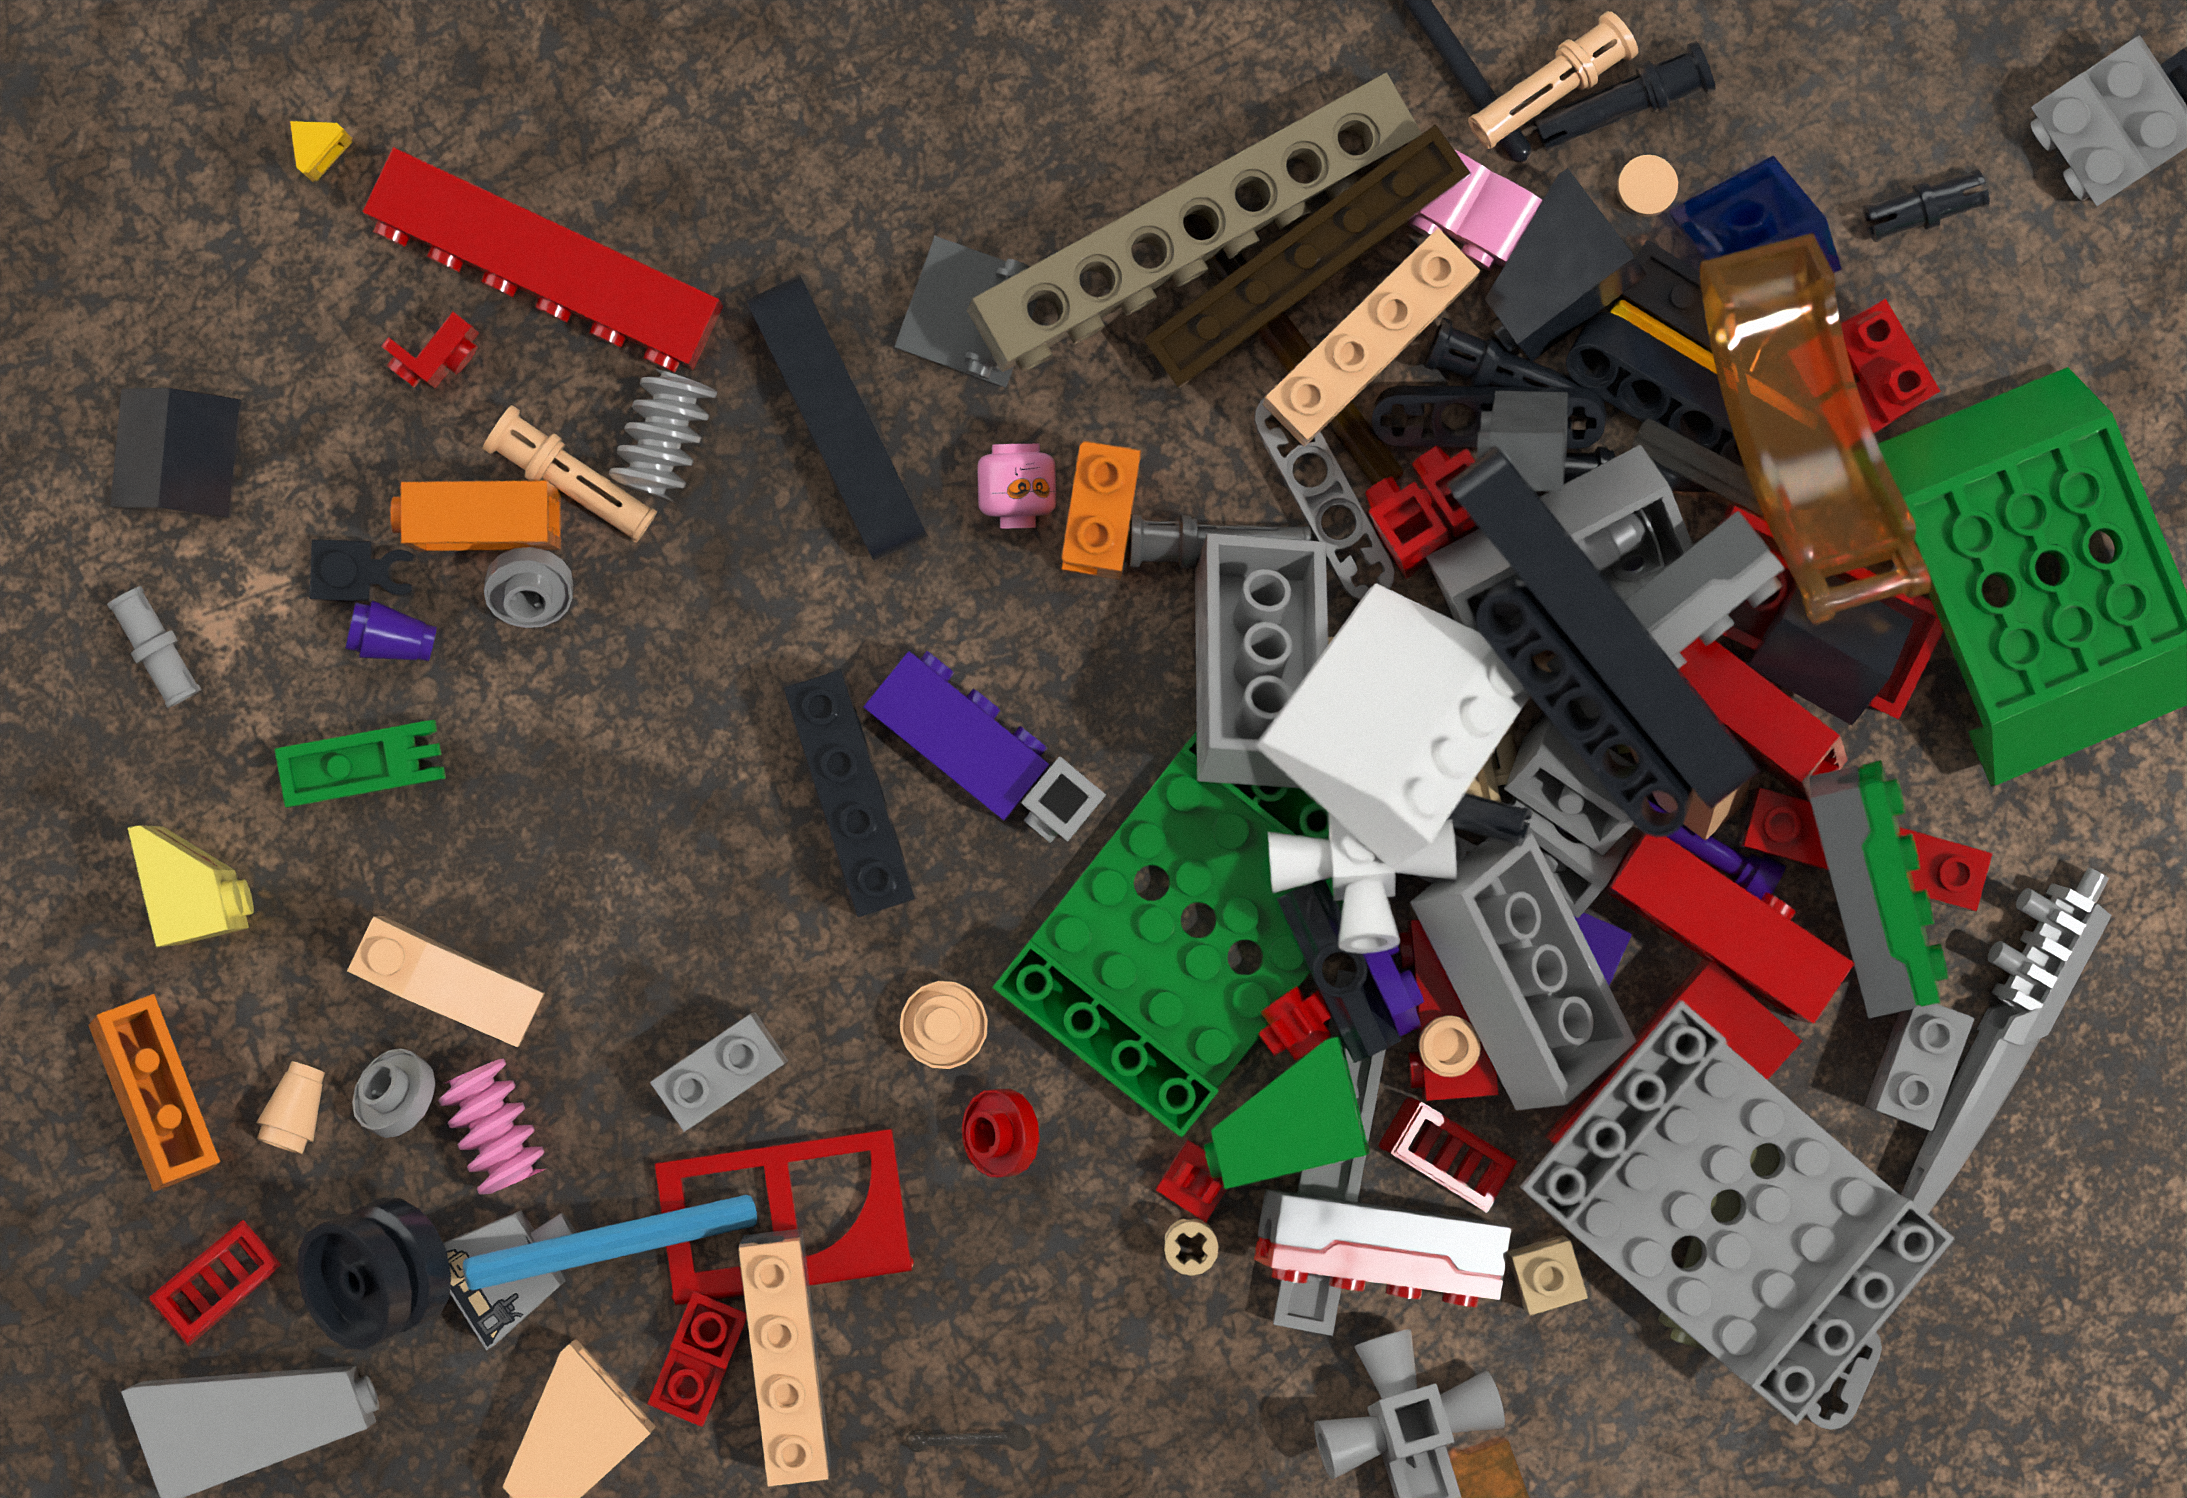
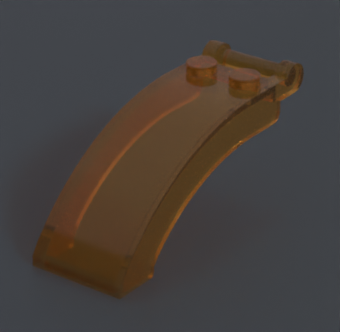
(1805, 425)

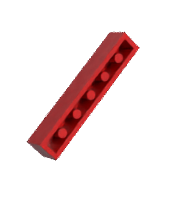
(542, 259)

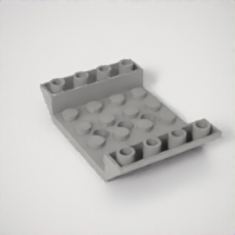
(1803, 1264)

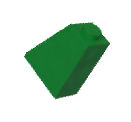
(1293, 1123)

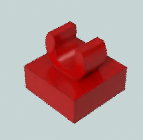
(1191, 1183)

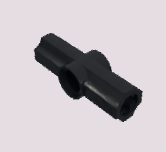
(1356, 1006)

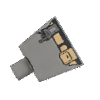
(502, 1307)

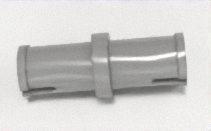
(154, 646)

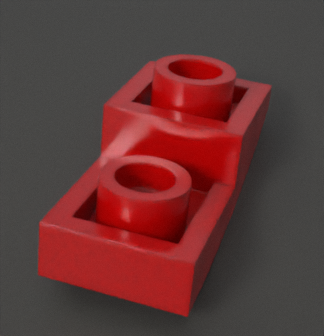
(698, 1359)

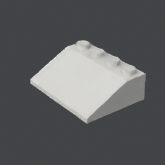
(1395, 722)

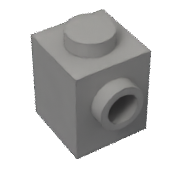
(1061, 801)

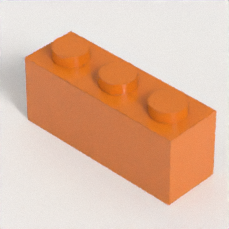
(153, 1092)

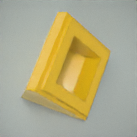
(317, 146)

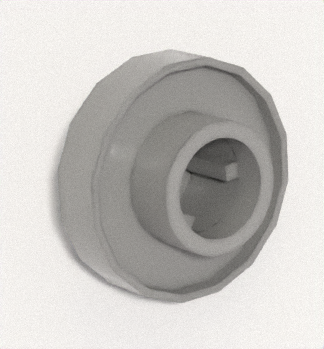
(528, 587)
(393, 1093)

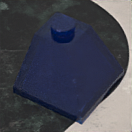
(1751, 212)

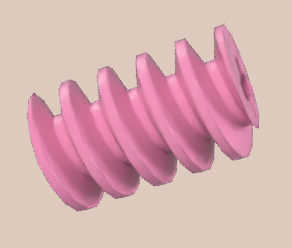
(491, 1127)

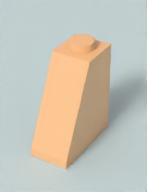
(576, 1431)

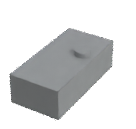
(1255, 642)
(1524, 973)

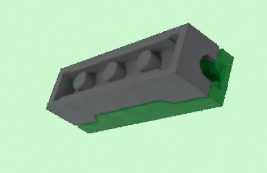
(1876, 888)

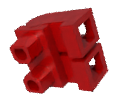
(1887, 365)
(1422, 521)

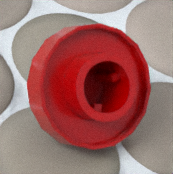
(1000, 1132)

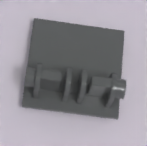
(938, 318)

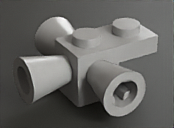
(1409, 1422)

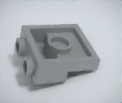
(2113, 122)

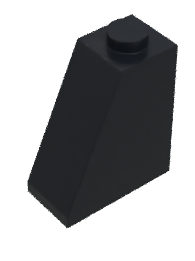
(1560, 271)

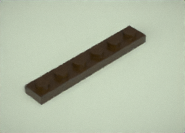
(1307, 256)

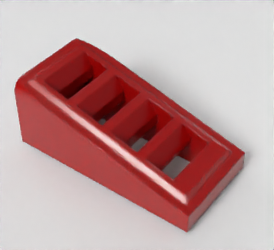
(1404, 1129)
(163, 1298)

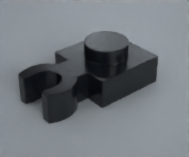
(349, 571)

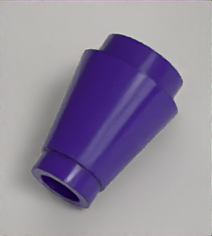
(389, 634)

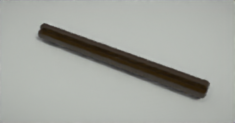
(1291, 349)

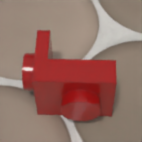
(447, 350)

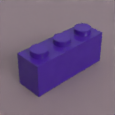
(959, 733)

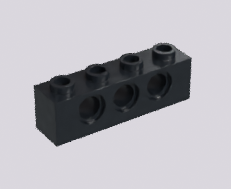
(850, 793)

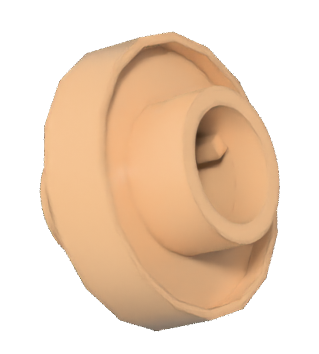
(943, 1024)

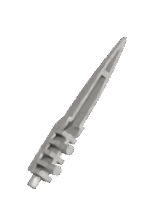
(2011, 1031)

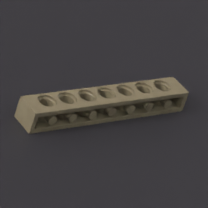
(1001, 313)

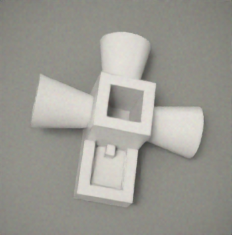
(1357, 878)

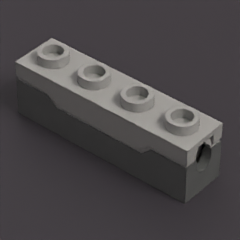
(1701, 590)

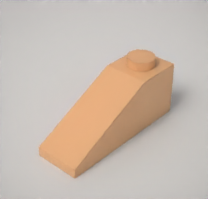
(445, 980)

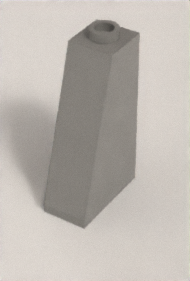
(234, 1424)

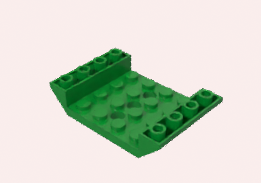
(2060, 659)
(1123, 975)

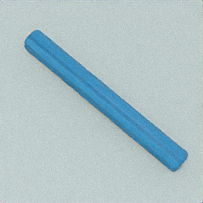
(609, 1242)

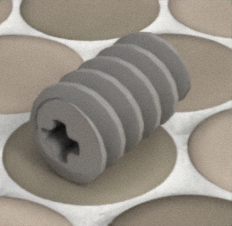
(661, 434)

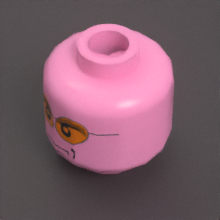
(1016, 484)

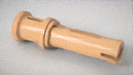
(1579, 70)
(545, 459)

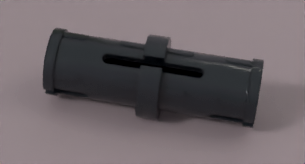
(1926, 205)

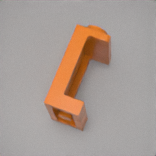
(1100, 510)

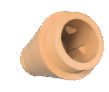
(293, 1109)

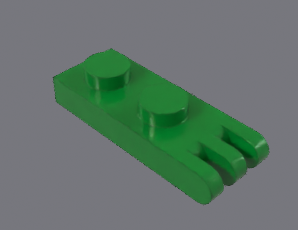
(356, 764)

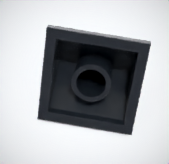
(176, 452)
(1835, 661)

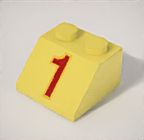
(187, 889)

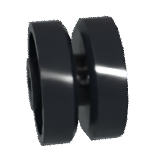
(373, 1273)

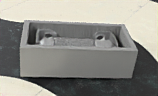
(1615, 514)

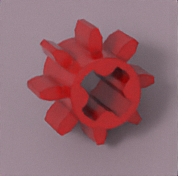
(1295, 1023)

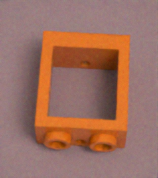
(478, 515)

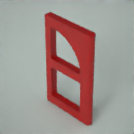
(870, 1248)

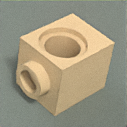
(1547, 1275)

